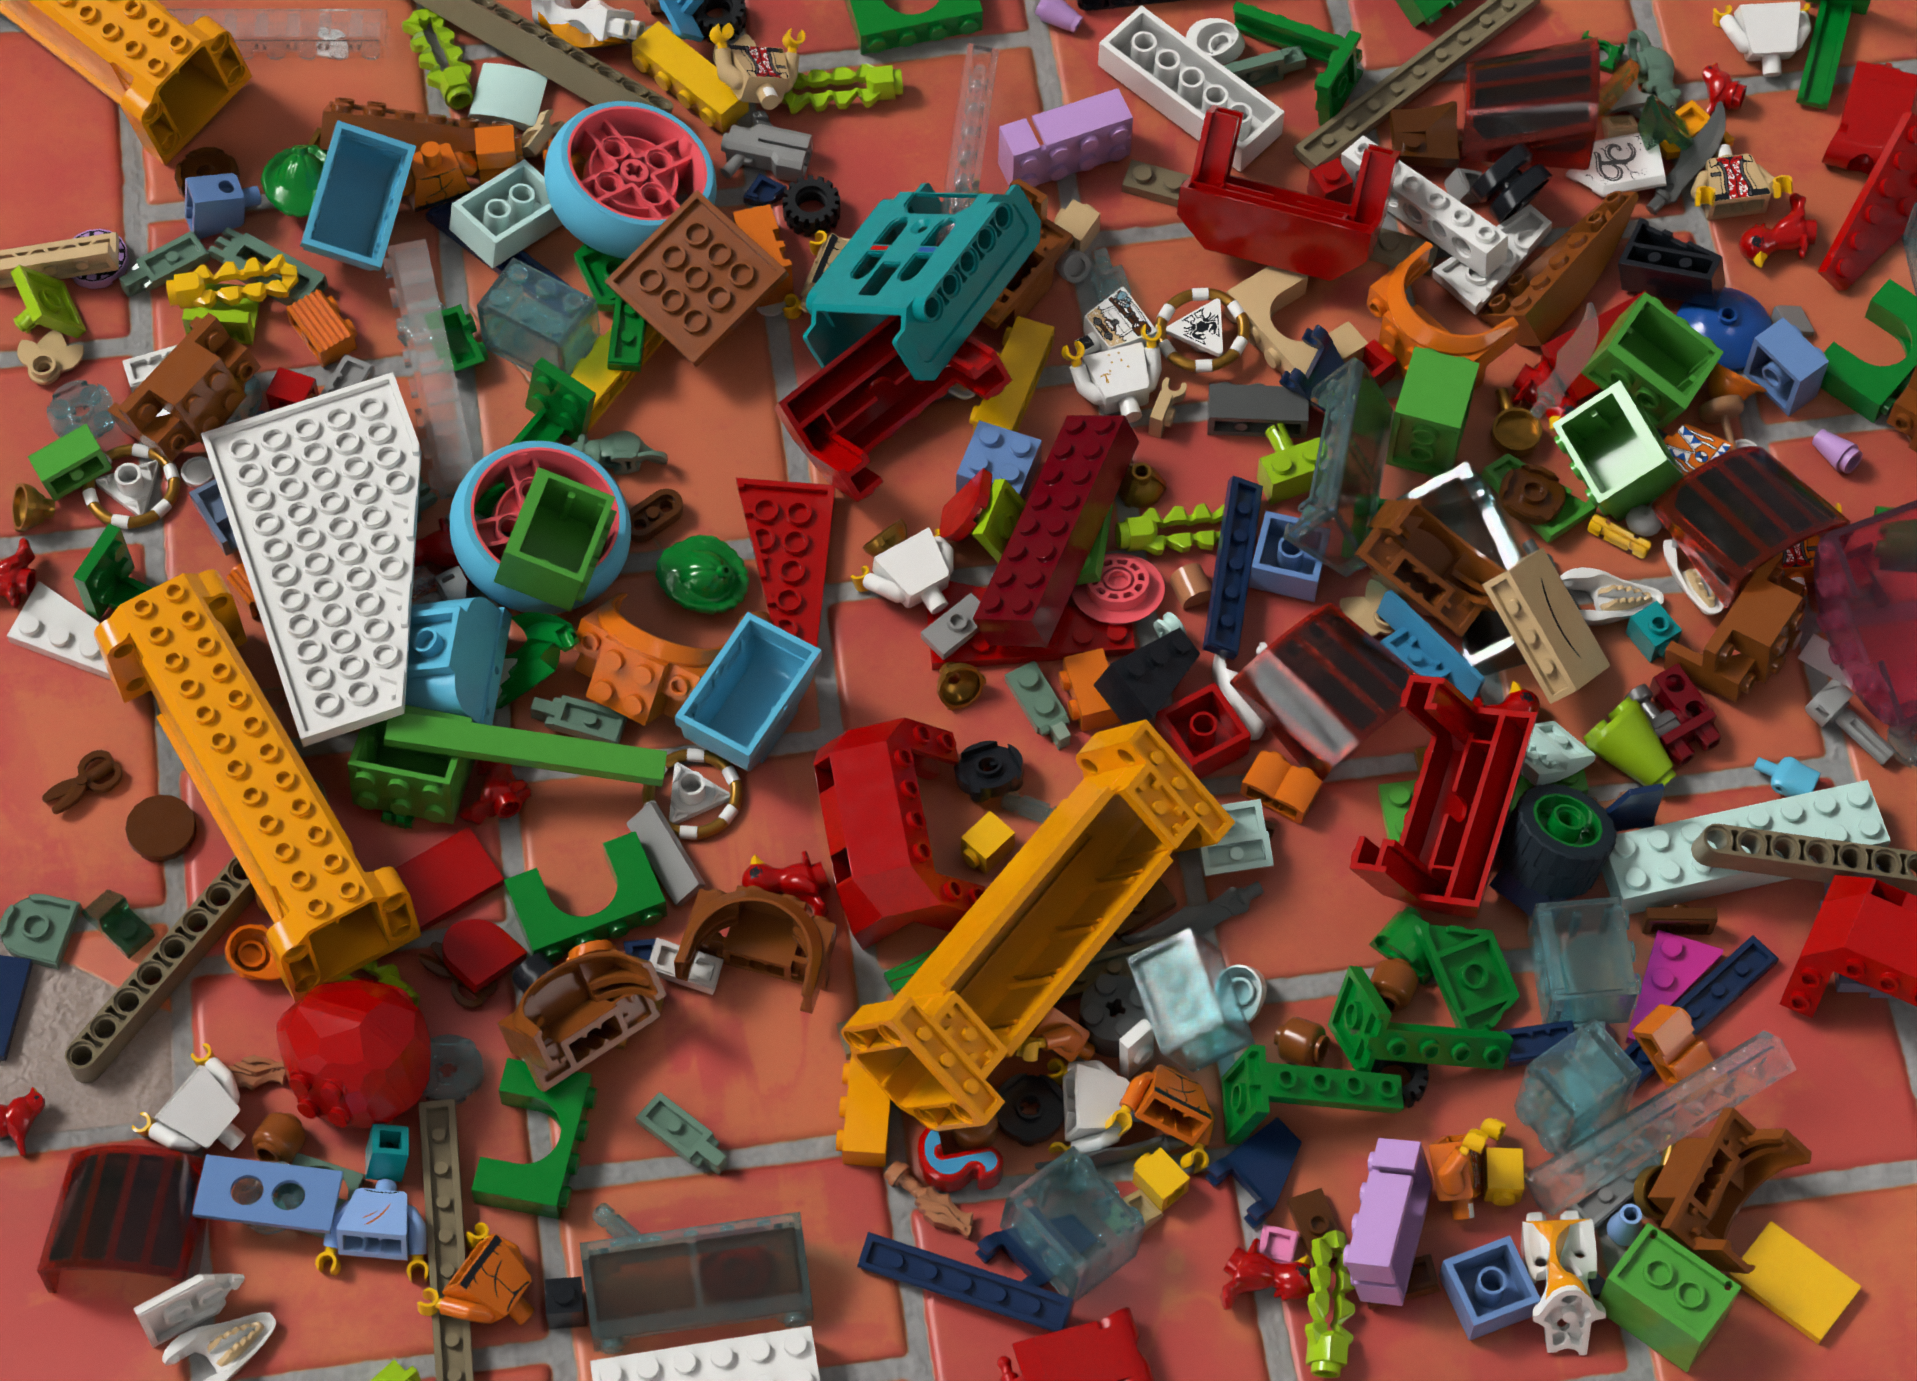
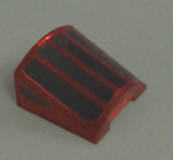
(1537, 99)
(1741, 515)
(1324, 688)
(126, 1214)

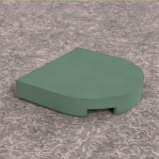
(39, 928)

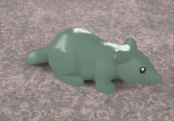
(1655, 69)
(620, 451)

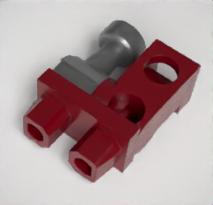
(1685, 716)

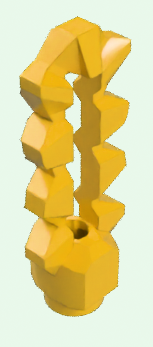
(190, 289)

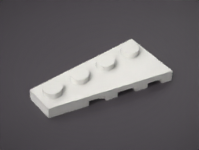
(1525, 233)
(58, 630)

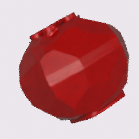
(355, 1052)

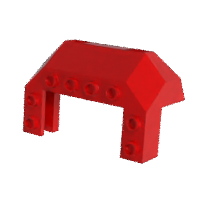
(1277, 223)
(869, 396)
(1456, 802)
(881, 832)
(1863, 934)

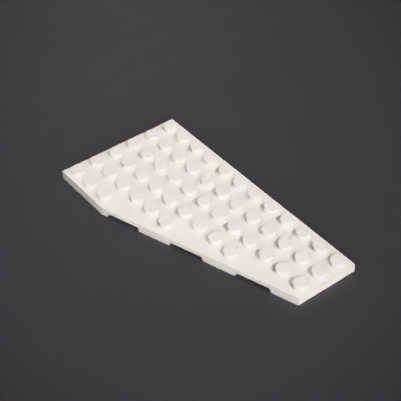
(328, 545)

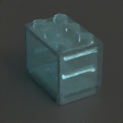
(537, 317)
(1583, 961)
(1190, 1000)
(1576, 1087)
(1073, 1224)

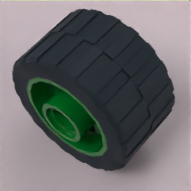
(1557, 840)

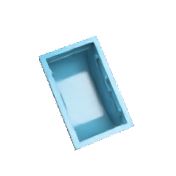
(357, 196)
(457, 656)
(749, 692)

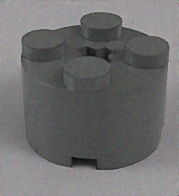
(1102, 1000)

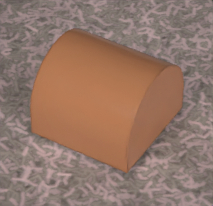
(1191, 585)

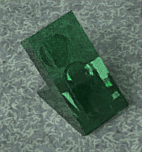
(1662, 123)
(118, 923)

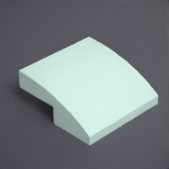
(508, 95)
(1554, 754)
(1243, 846)

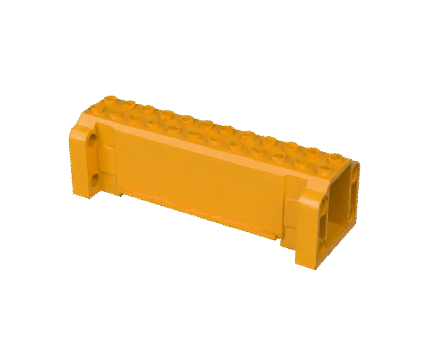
(144, 59)
(254, 782)
(1035, 929)

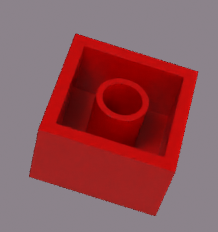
(1204, 731)

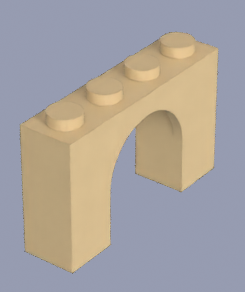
(1265, 295)

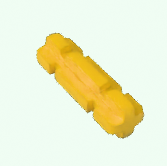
(1619, 536)

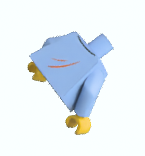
(377, 1226)

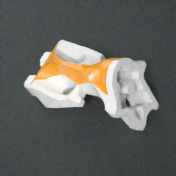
(590, 25)
(1567, 1292)

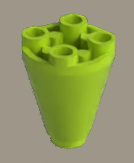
(1631, 745)

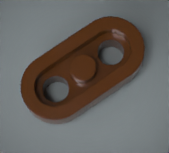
(649, 514)

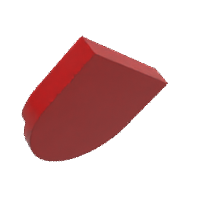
(963, 507)
(480, 952)

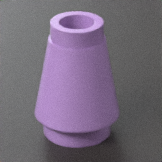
(1059, 14)
(1837, 451)

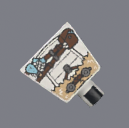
(1115, 324)

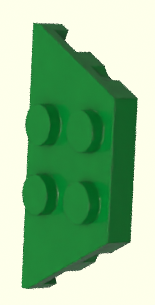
(595, 269)
(1469, 973)

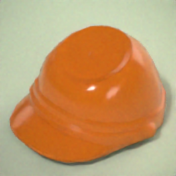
(1726, 382)
(250, 953)

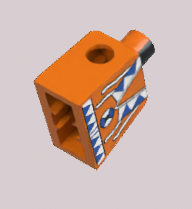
(1694, 447)

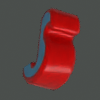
(956, 1170)

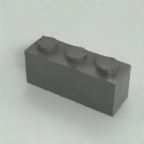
(1255, 408)

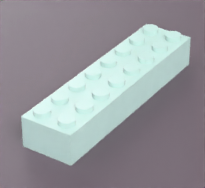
(1657, 862)

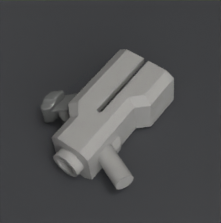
(767, 148)

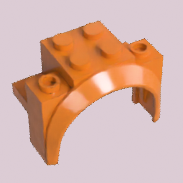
(1411, 326)
(635, 669)

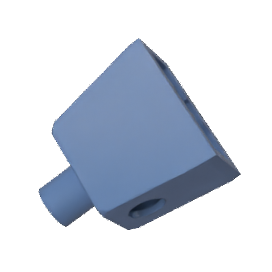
(217, 203)

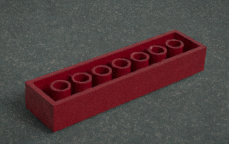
(1056, 531)

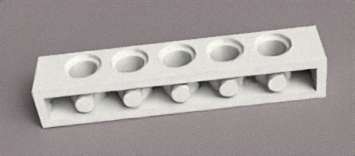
(1438, 215)

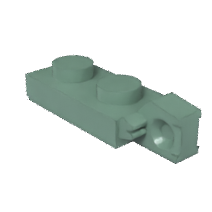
(1268, 66)
(163, 263)
(1039, 703)
(580, 718)
(681, 1133)

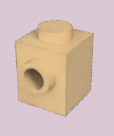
(1080, 221)

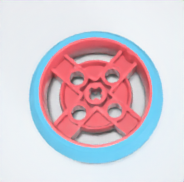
(628, 176)
(482, 541)

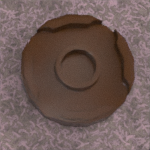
(204, 162)
(1532, 494)
(160, 828)

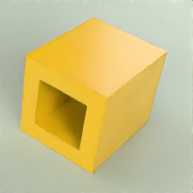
(987, 843)
(1503, 1175)
(1160, 1178)

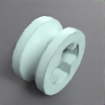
(1168, 624)

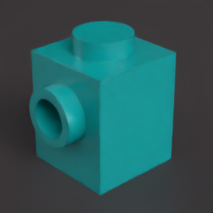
(1653, 631)
(387, 1152)

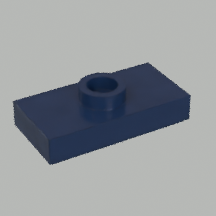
(1535, 1040)

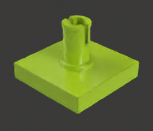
(46, 303)
(999, 519)

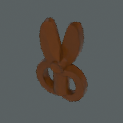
(74, 788)
(439, 969)

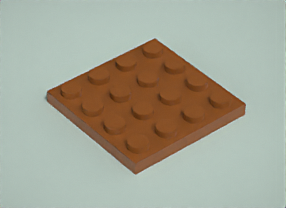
(696, 278)

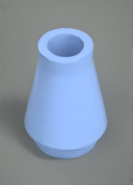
(1625, 1225)

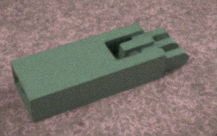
(240, 247)

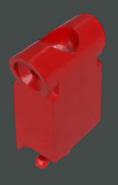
(1870, 115)
(1082, 1353)

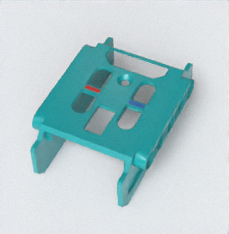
(935, 289)

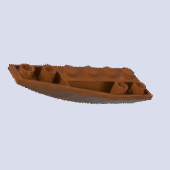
(402, 124)
(1563, 273)

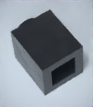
(565, 1302)

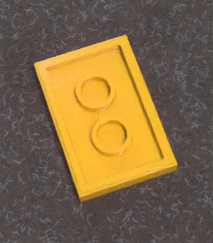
(1796, 1282)

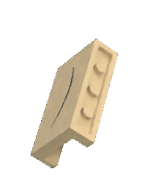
(1546, 625)

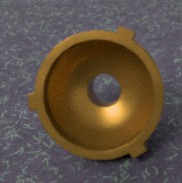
(1141, 491)
(30, 507)
(887, 538)
(959, 684)

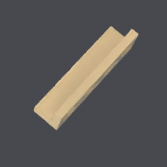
(63, 258)

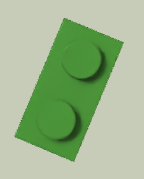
(70, 462)

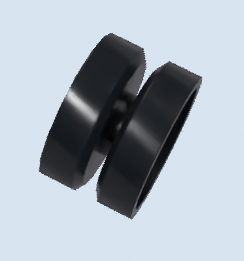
(1507, 179)

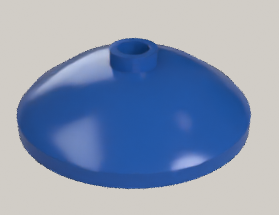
(1730, 335)

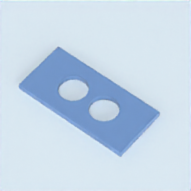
(222, 1173)

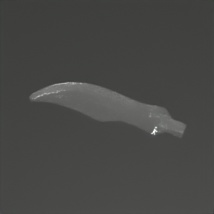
(1570, 362)

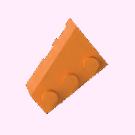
(762, 227)

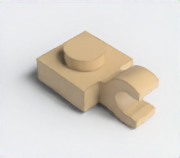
(535, 137)
(1163, 413)

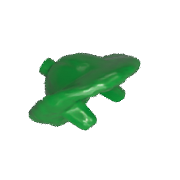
(293, 178)
(703, 575)

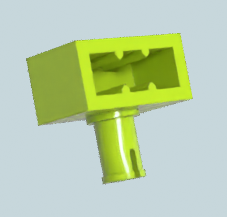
(1288, 469)

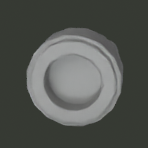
(1073, 266)

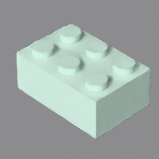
(504, 214)

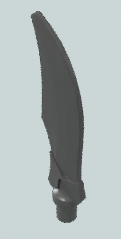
(1691, 160)
(1201, 917)
(1115, 1155)

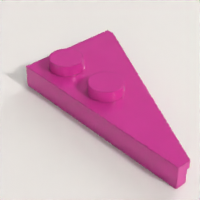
(1670, 972)

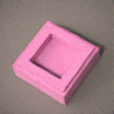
(1278, 1243)

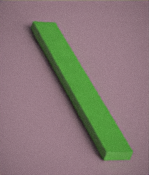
(526, 748)

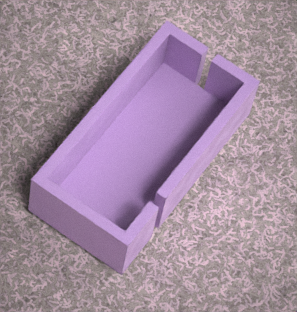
(1073, 139)
(1389, 1221)

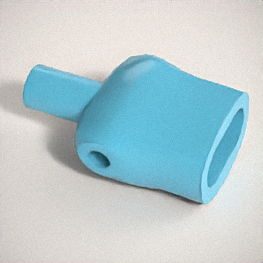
(1789, 776)

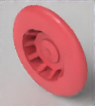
(1119, 584)

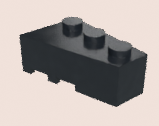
(1670, 267)
(1145, 678)

